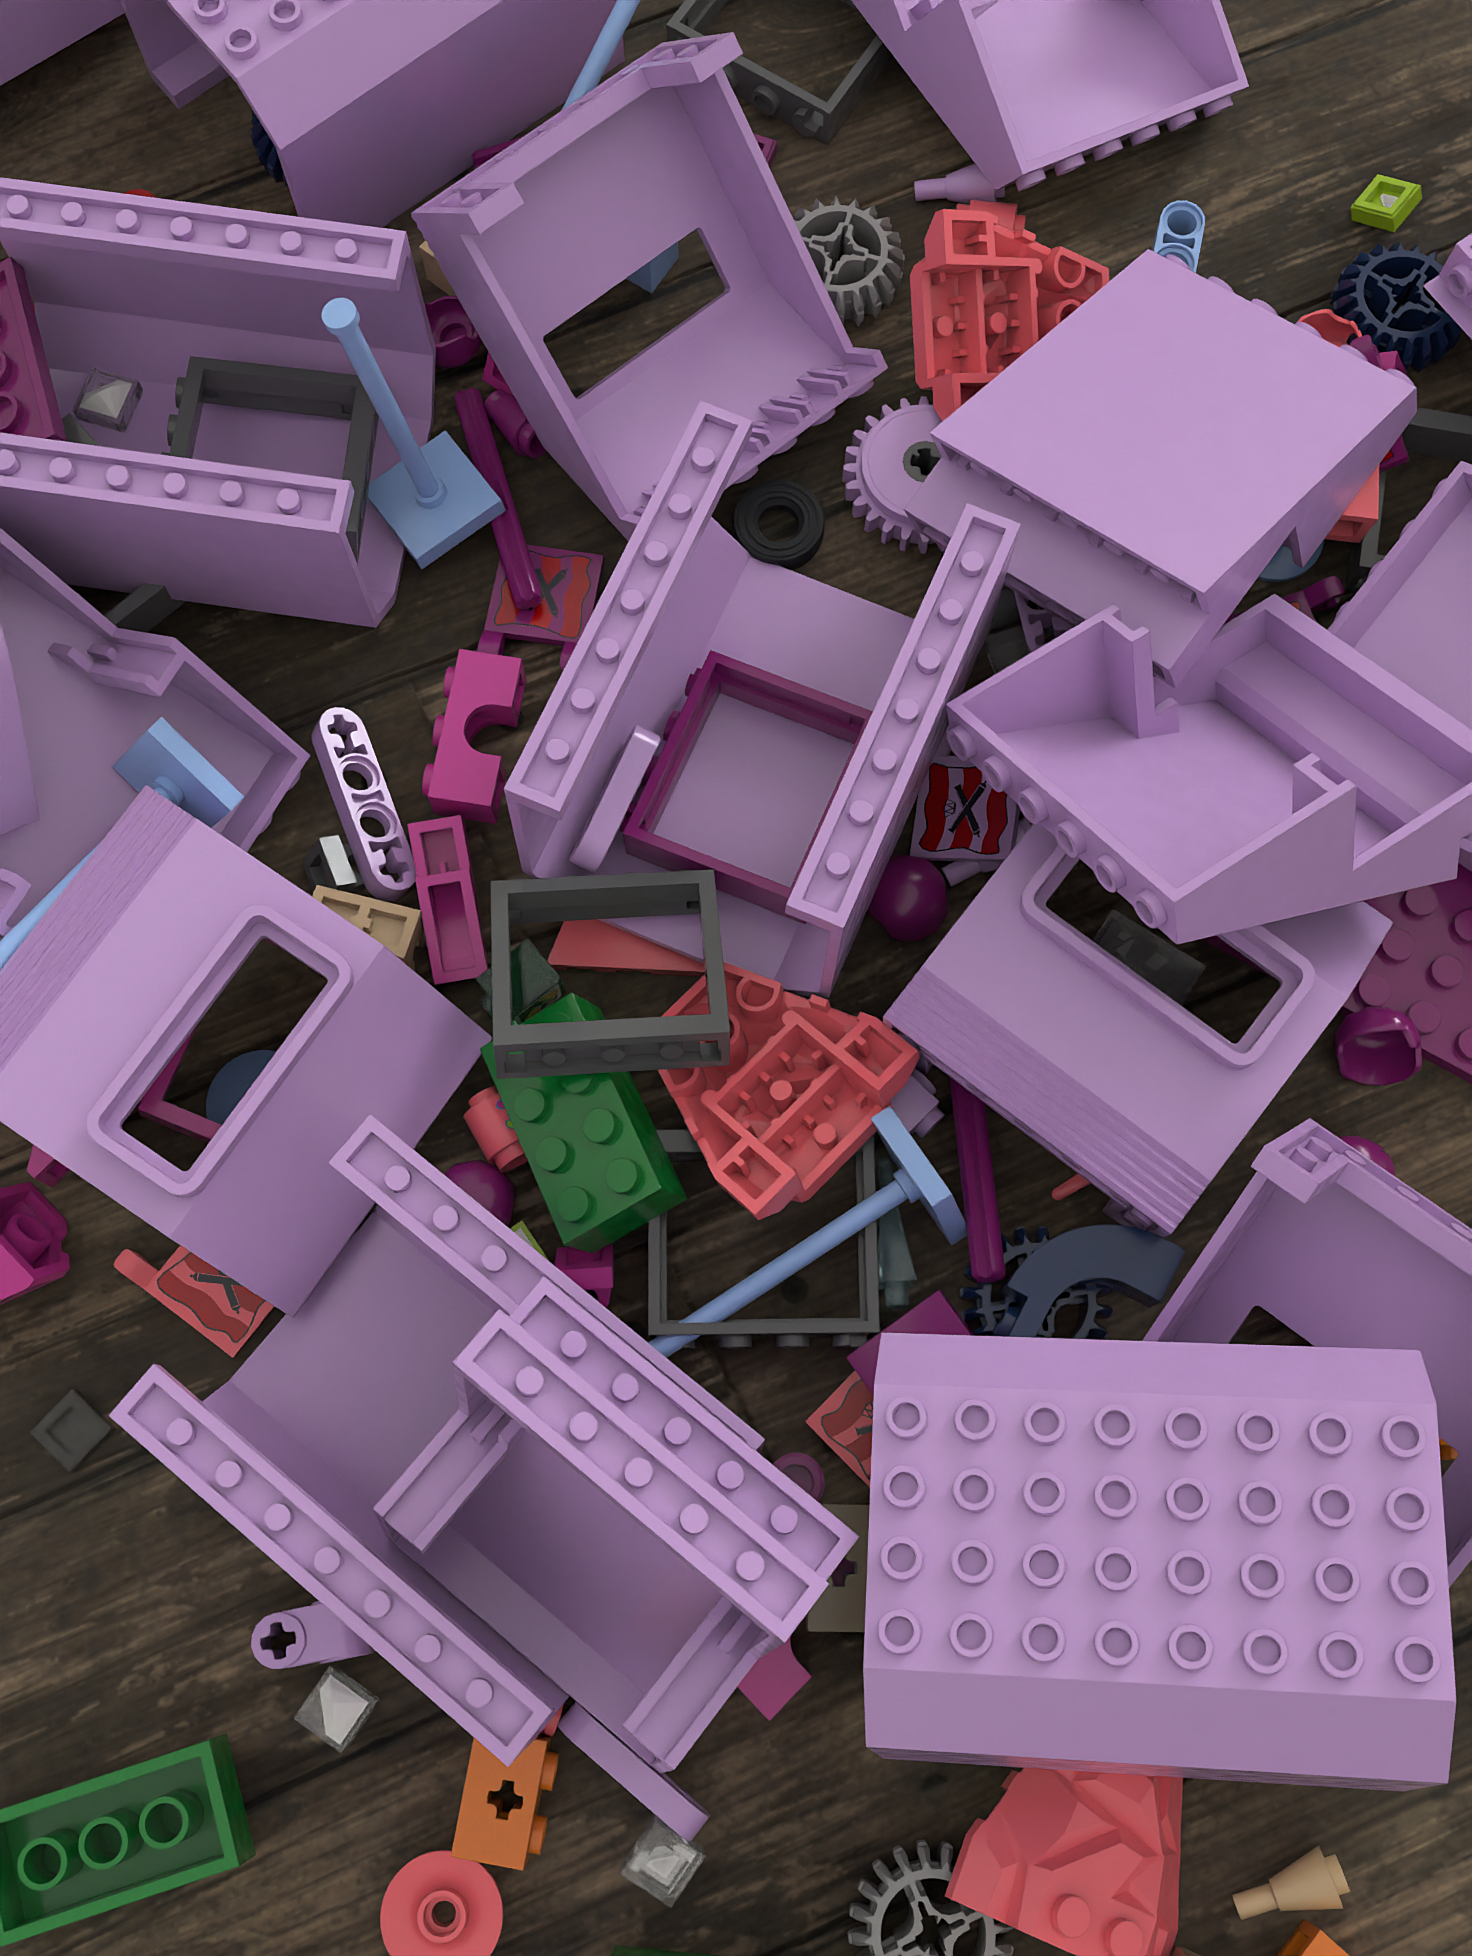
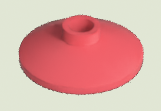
(410, 1900)

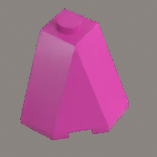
(29, 1241)

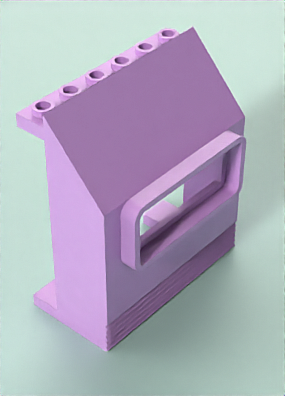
(594, 203)
(125, 978)
(1103, 1058)
(1345, 1265)

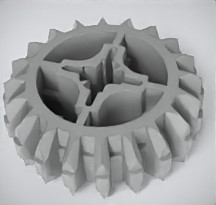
(869, 260)
(903, 1939)

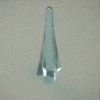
(894, 1259)

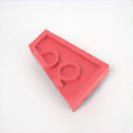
(610, 949)

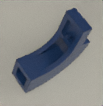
(1101, 1255)

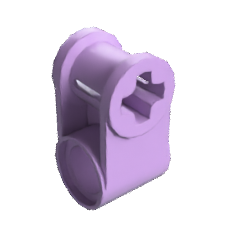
(318, 1638)

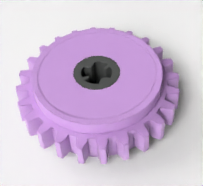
(887, 468)

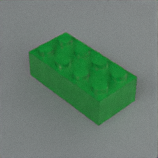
(589, 1144)
(120, 1838)

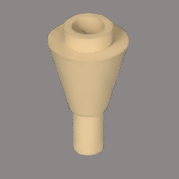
(1306, 1884)

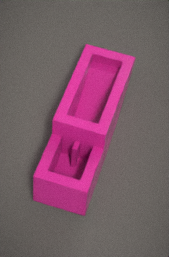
(448, 899)

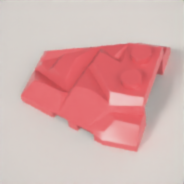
(987, 301)
(792, 1093)
(1079, 1861)

